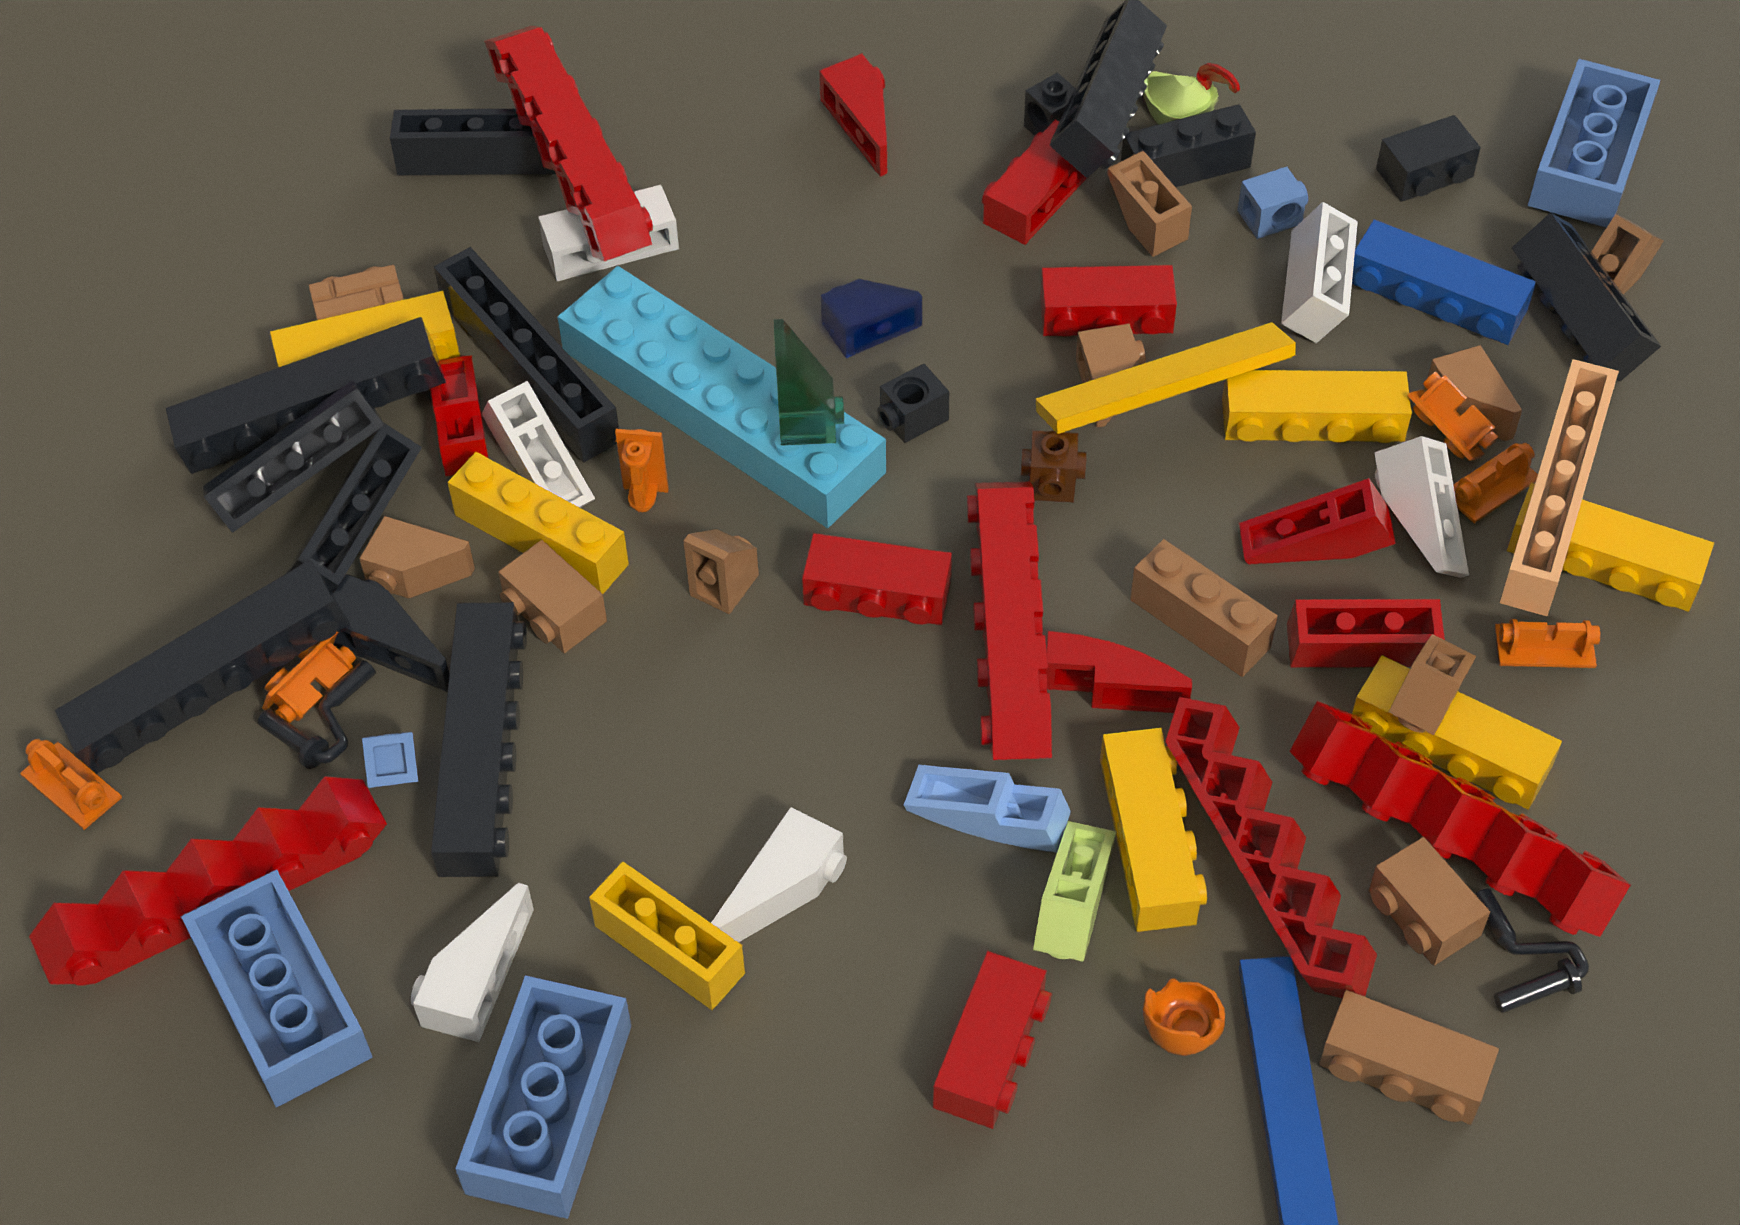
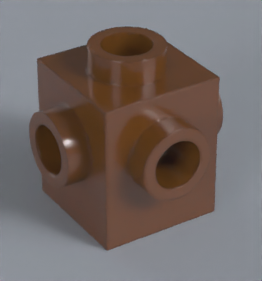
(1053, 465)

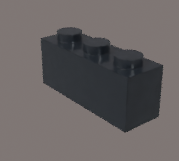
(1196, 145)

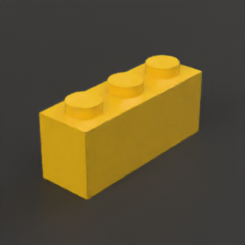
(667, 935)

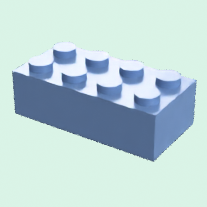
(1593, 143)
(277, 988)
(544, 1097)

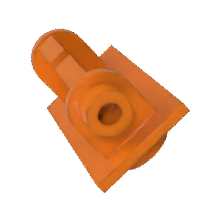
(1462, 431)
(642, 466)
(1495, 482)
(1547, 645)
(293, 689)
(68, 782)

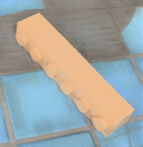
(1559, 488)

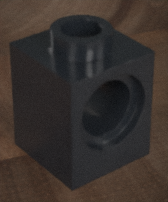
(1046, 103)
(913, 403)

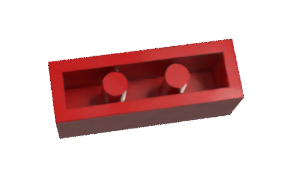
(1030, 189)
(1108, 297)
(877, 579)
(1360, 631)
(992, 1040)

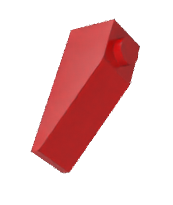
(856, 101)
(1321, 528)

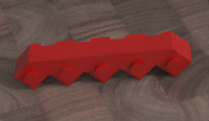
(570, 142)
(1010, 622)
(1460, 820)
(1268, 850)
(145, 908)

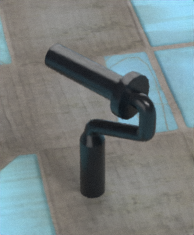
(316, 749)
(1564, 978)

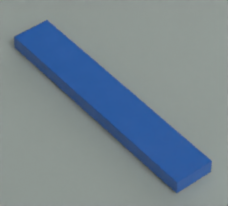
(1287, 1093)

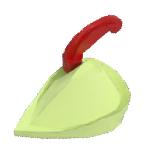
(1179, 97)

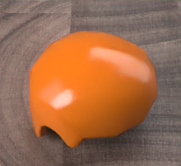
(1184, 1017)

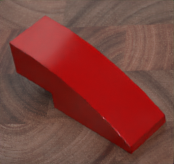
(458, 414)
(1114, 674)

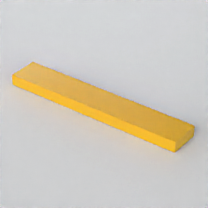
(1165, 377)

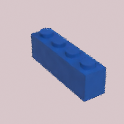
(1441, 282)

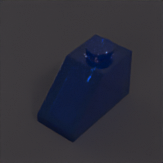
(869, 314)

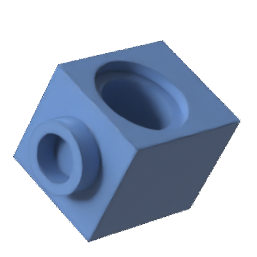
(1272, 202)
(390, 759)

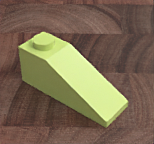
(1074, 891)

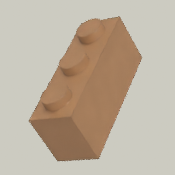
(1203, 607)
(1408, 1058)

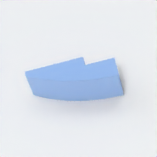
(989, 806)

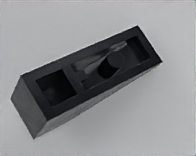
(386, 633)

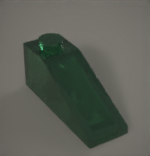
(804, 392)

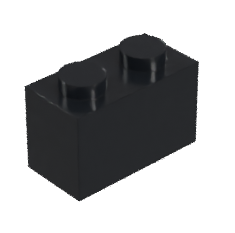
(1428, 158)

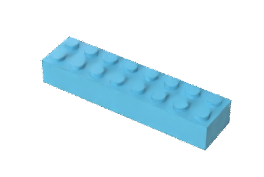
(715, 394)

